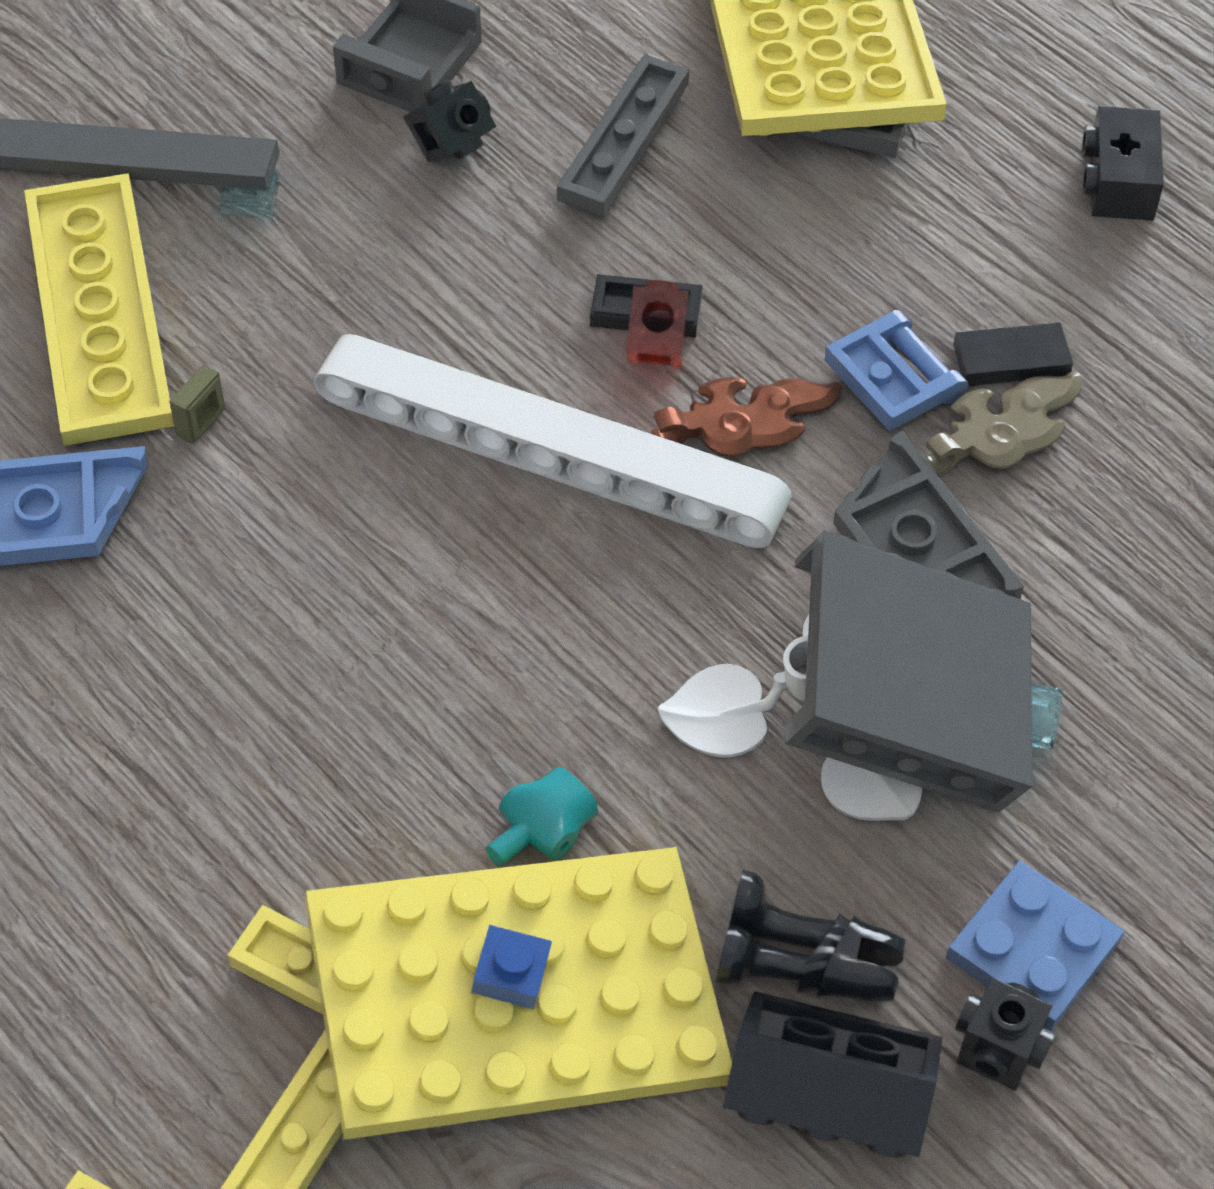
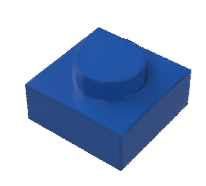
(511, 966)

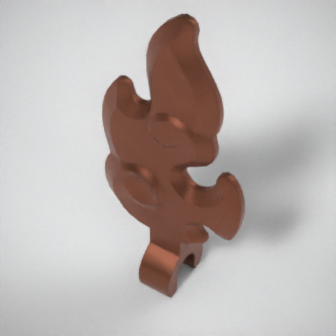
(737, 428)

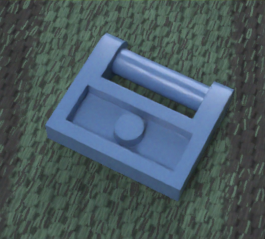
(885, 379)

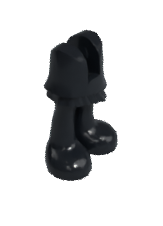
(846, 957)

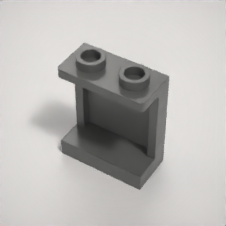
(409, 50)

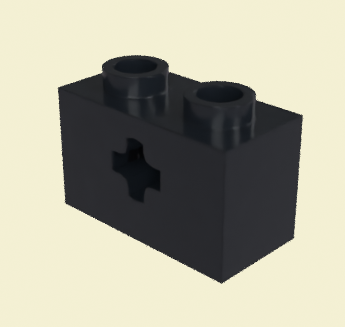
(1124, 162)

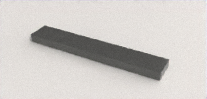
(140, 152)

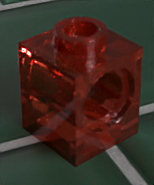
(652, 347)

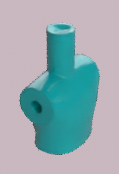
(543, 815)

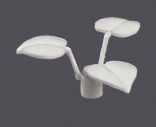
(723, 718)

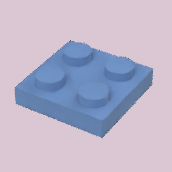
(1036, 938)

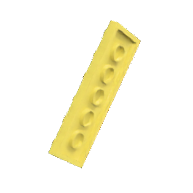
(97, 310)

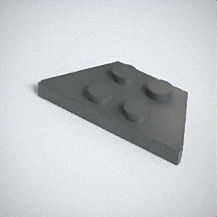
(913, 514)

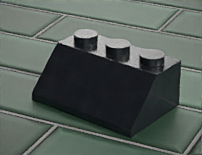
(834, 1075)

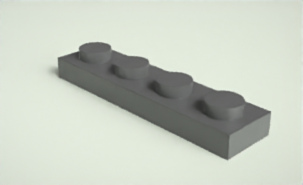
(623, 135)

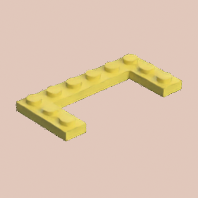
(307, 1115)

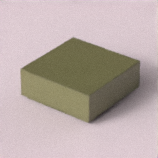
(197, 404)

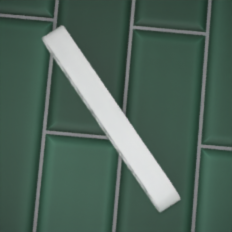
(554, 441)

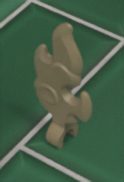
(1004, 437)

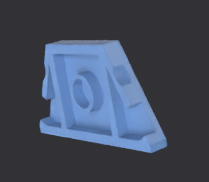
(64, 502)

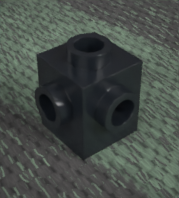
(450, 120)
(1004, 1032)

